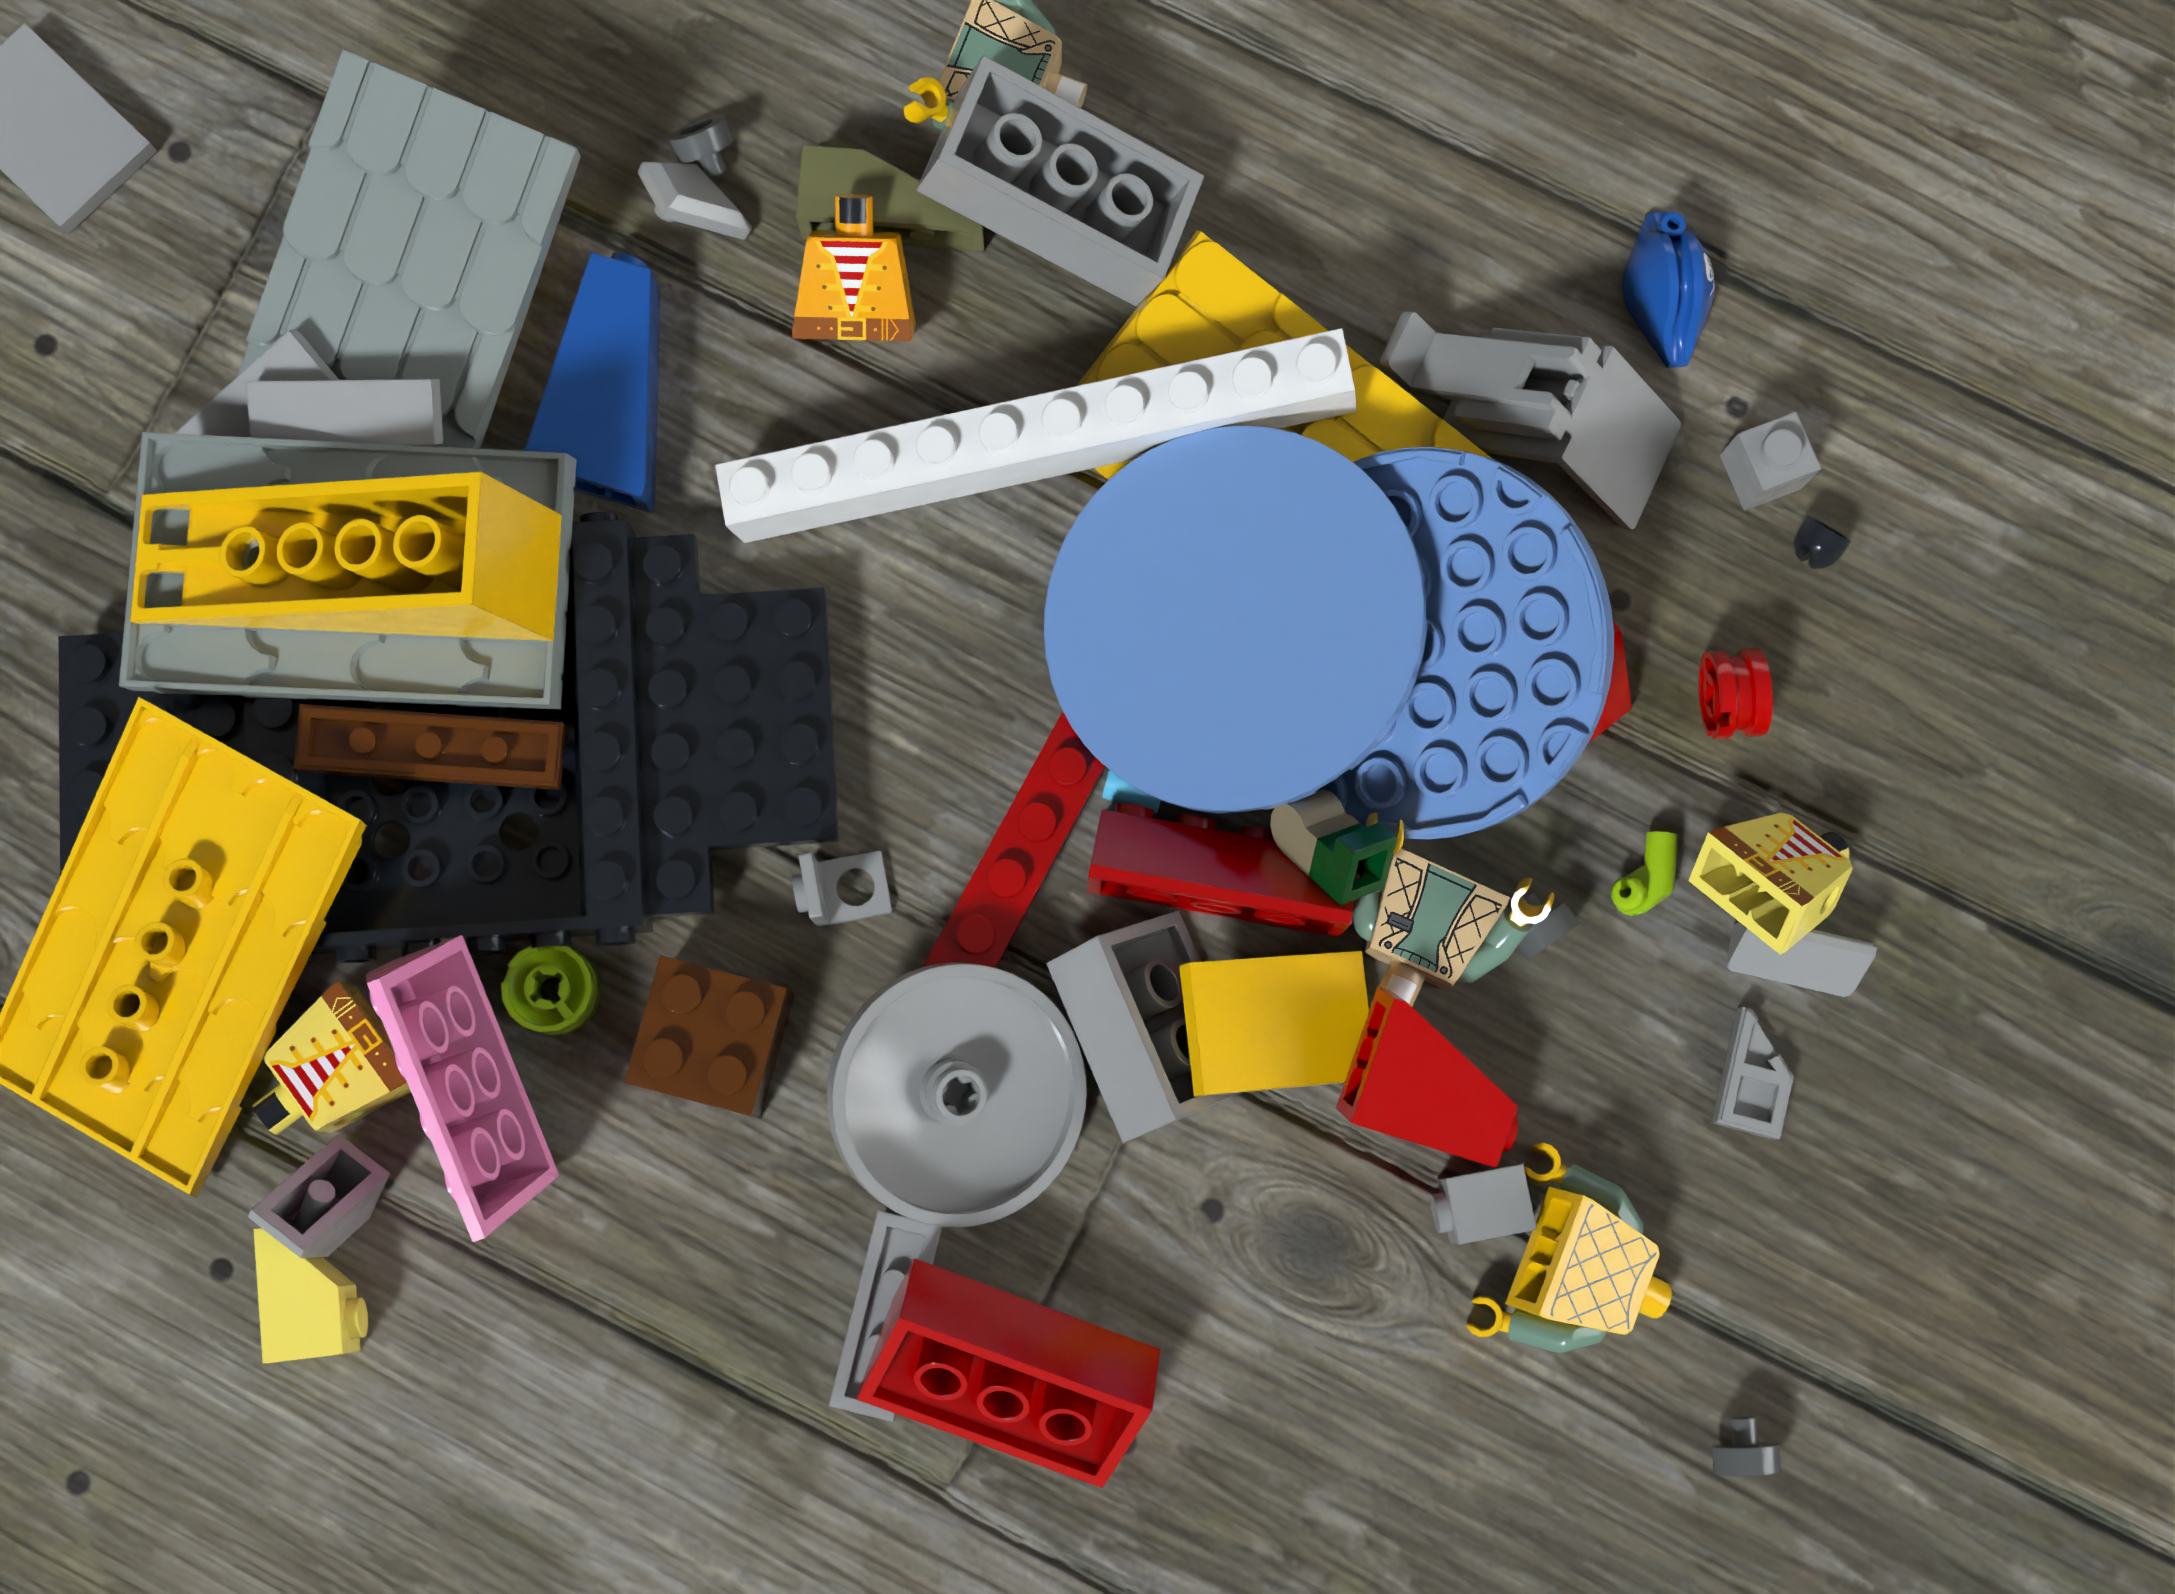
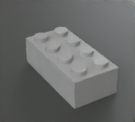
(1060, 182)

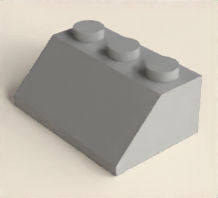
(1132, 1023)

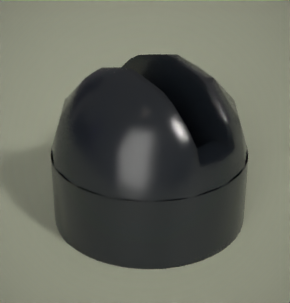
(1819, 543)

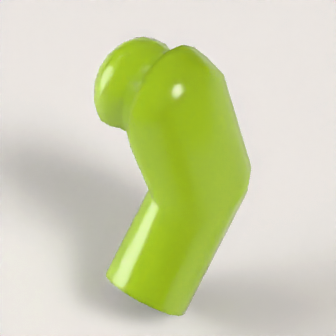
(1653, 880)

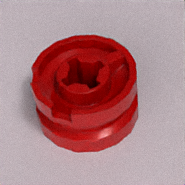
(1735, 693)

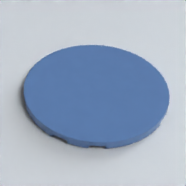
(1235, 619)
(1509, 655)

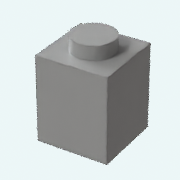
(1770, 461)
(1483, 1205)

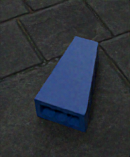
(606, 384)

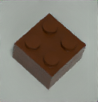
(710, 1037)

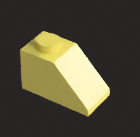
(304, 1305)

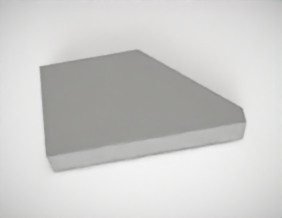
(1753, 1081)

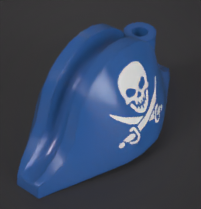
(1669, 286)

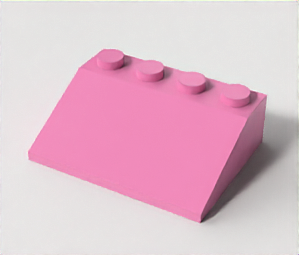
(463, 1082)

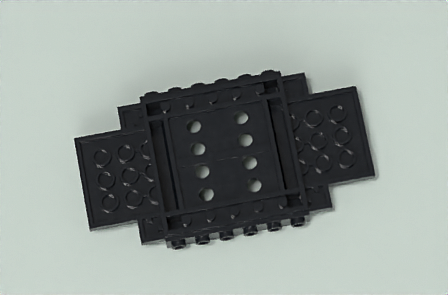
(682, 738)

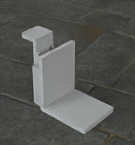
(1544, 402)

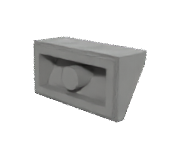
(1815, 962)

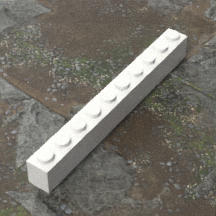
(1033, 437)

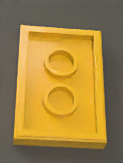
(1273, 1020)

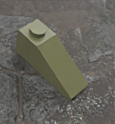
(897, 206)

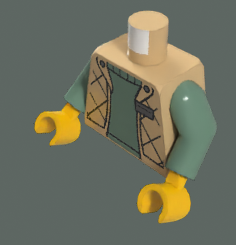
(1009, 34)
(1439, 924)

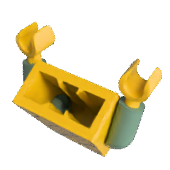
(1581, 1267)

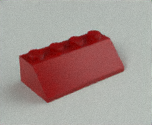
(1208, 872)
(1010, 1374)

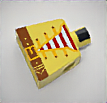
(1773, 876)
(331, 1065)

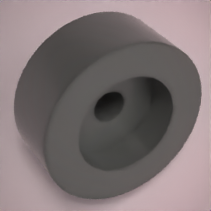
(702, 142)
(1549, 930)
(1745, 1453)

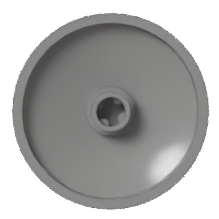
(956, 1094)

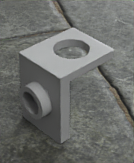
(817, 888)

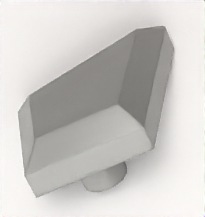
(690, 197)

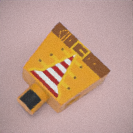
(854, 280)

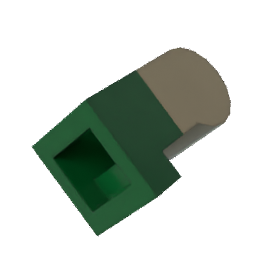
(1334, 846)

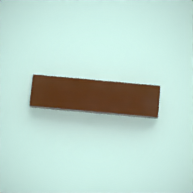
(429, 747)

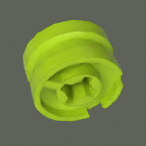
(577, 989)

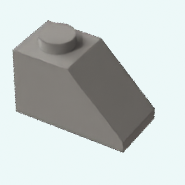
(322, 1200)

